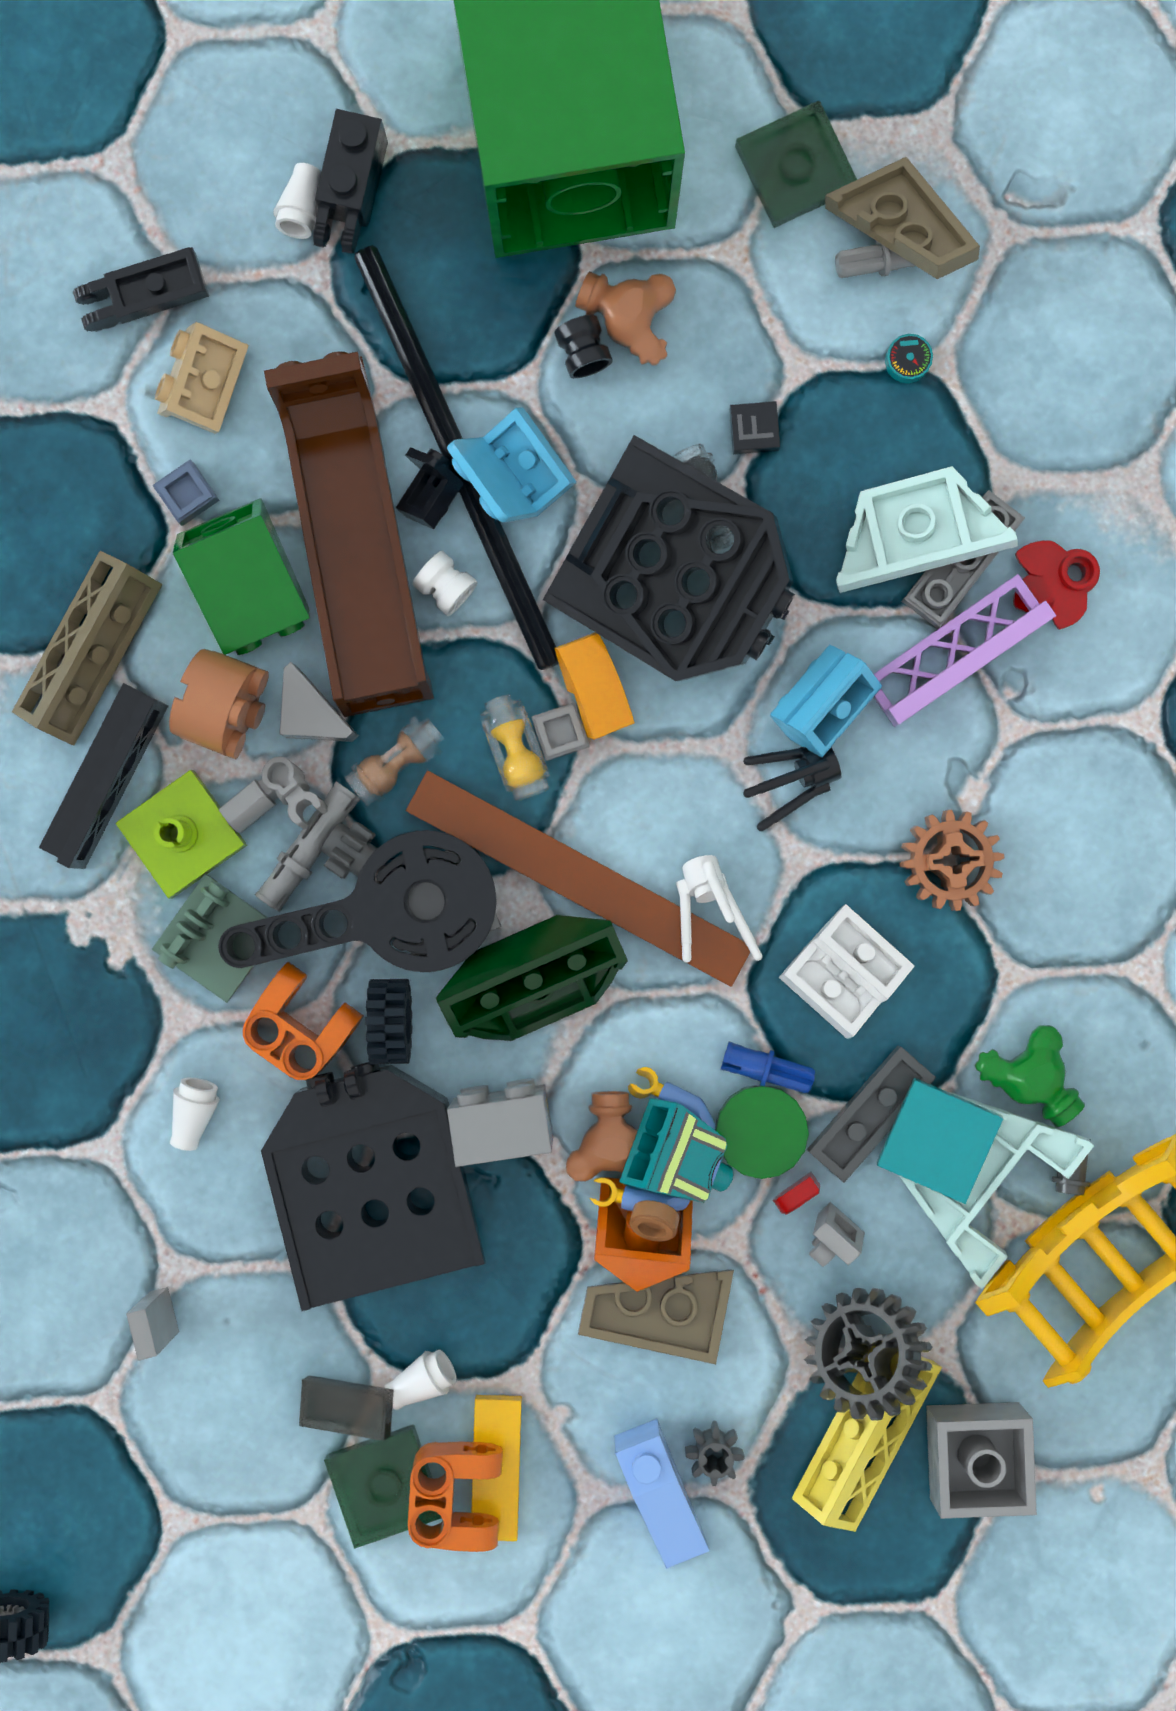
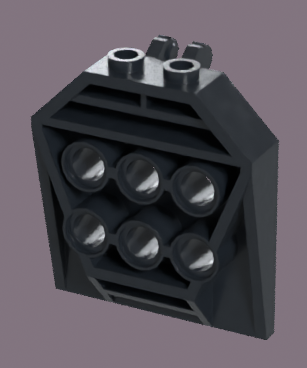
(745, 583)
(368, 1254)

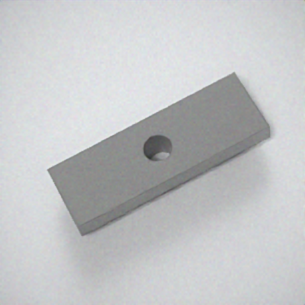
(944, 587)

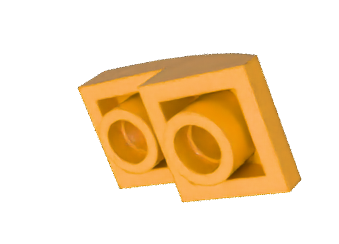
(596, 685)

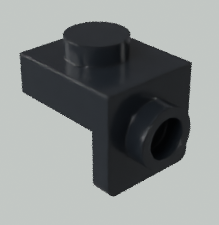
(431, 489)

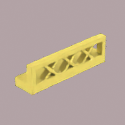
(840, 1461)

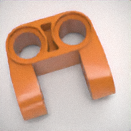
(291, 1032)
(458, 1529)

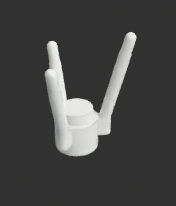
(707, 884)

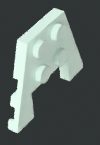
(1015, 1136)

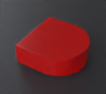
(797, 1194)

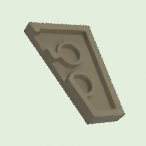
(906, 217)
(671, 1317)

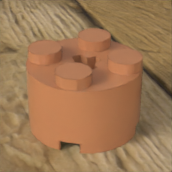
(219, 702)

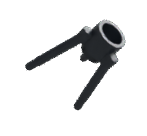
(809, 771)

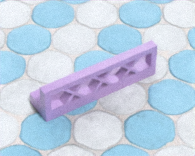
(970, 663)

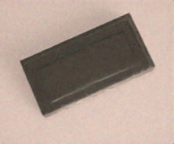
(346, 1407)

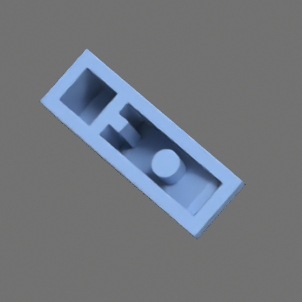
(660, 1493)

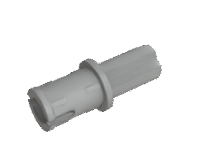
(869, 260)

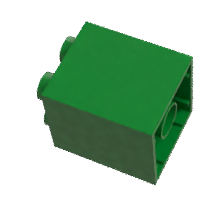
(571, 119)

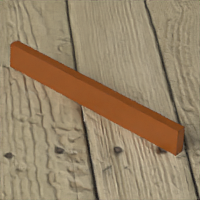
(575, 876)

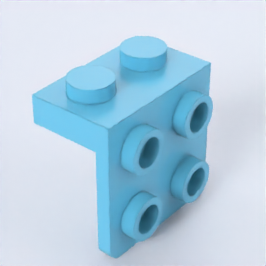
(512, 468)

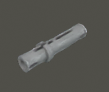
(302, 854)

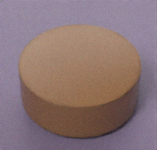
(654, 1220)

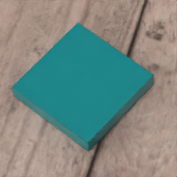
(939, 1140)

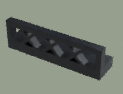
(103, 777)

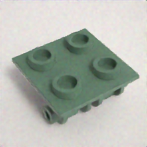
(195, 934)

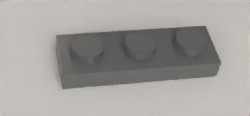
(868, 1114)

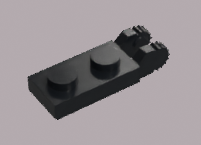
(143, 289)

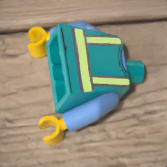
(673, 1152)

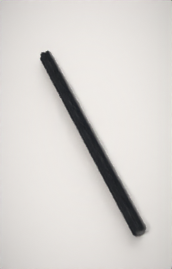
(445, 431)

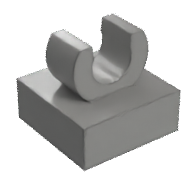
(836, 1236)

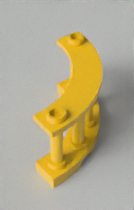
(1080, 1220)

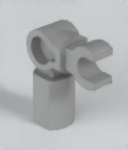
(279, 780)

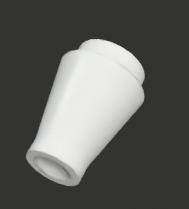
(297, 206)
(192, 1110)
(423, 1379)

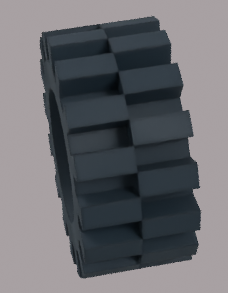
(389, 1021)
(23, 1623)

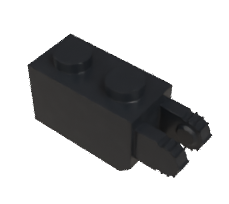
(349, 177)

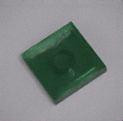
(795, 163)
(375, 1485)

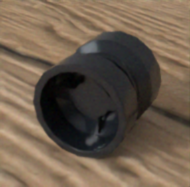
(582, 344)

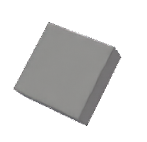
(560, 731)

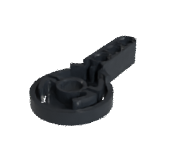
(382, 910)

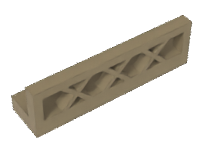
(89, 650)

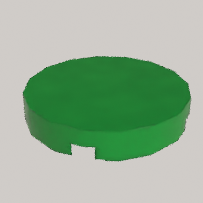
(762, 1131)

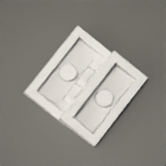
(846, 971)

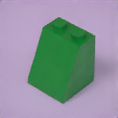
(241, 578)

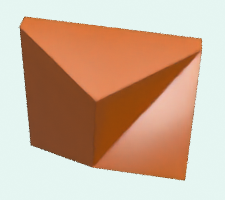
(634, 1258)

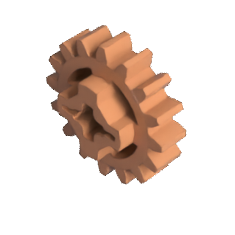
(948, 842)

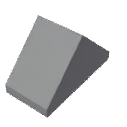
(308, 713)

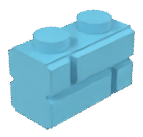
(826, 700)

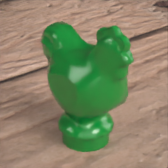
(1035, 1076)

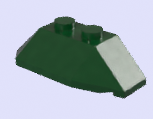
(532, 978)

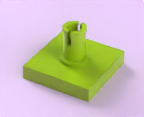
(180, 834)

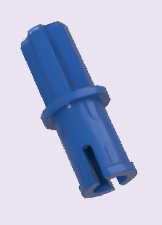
(767, 1068)

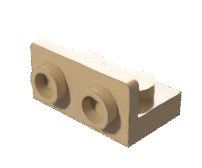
(201, 376)

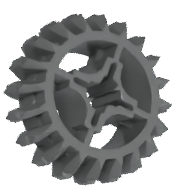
(832, 1366)

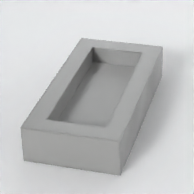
(152, 1323)

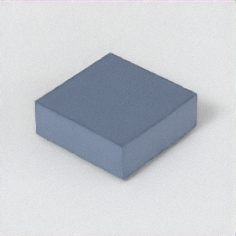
(185, 492)

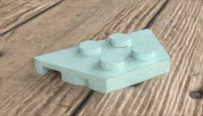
(919, 528)

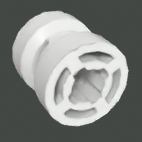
(446, 585)

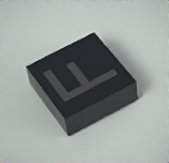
(754, 427)

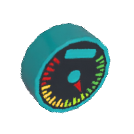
(908, 358)

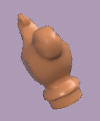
(629, 311)
(607, 1141)

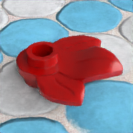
(1049, 579)

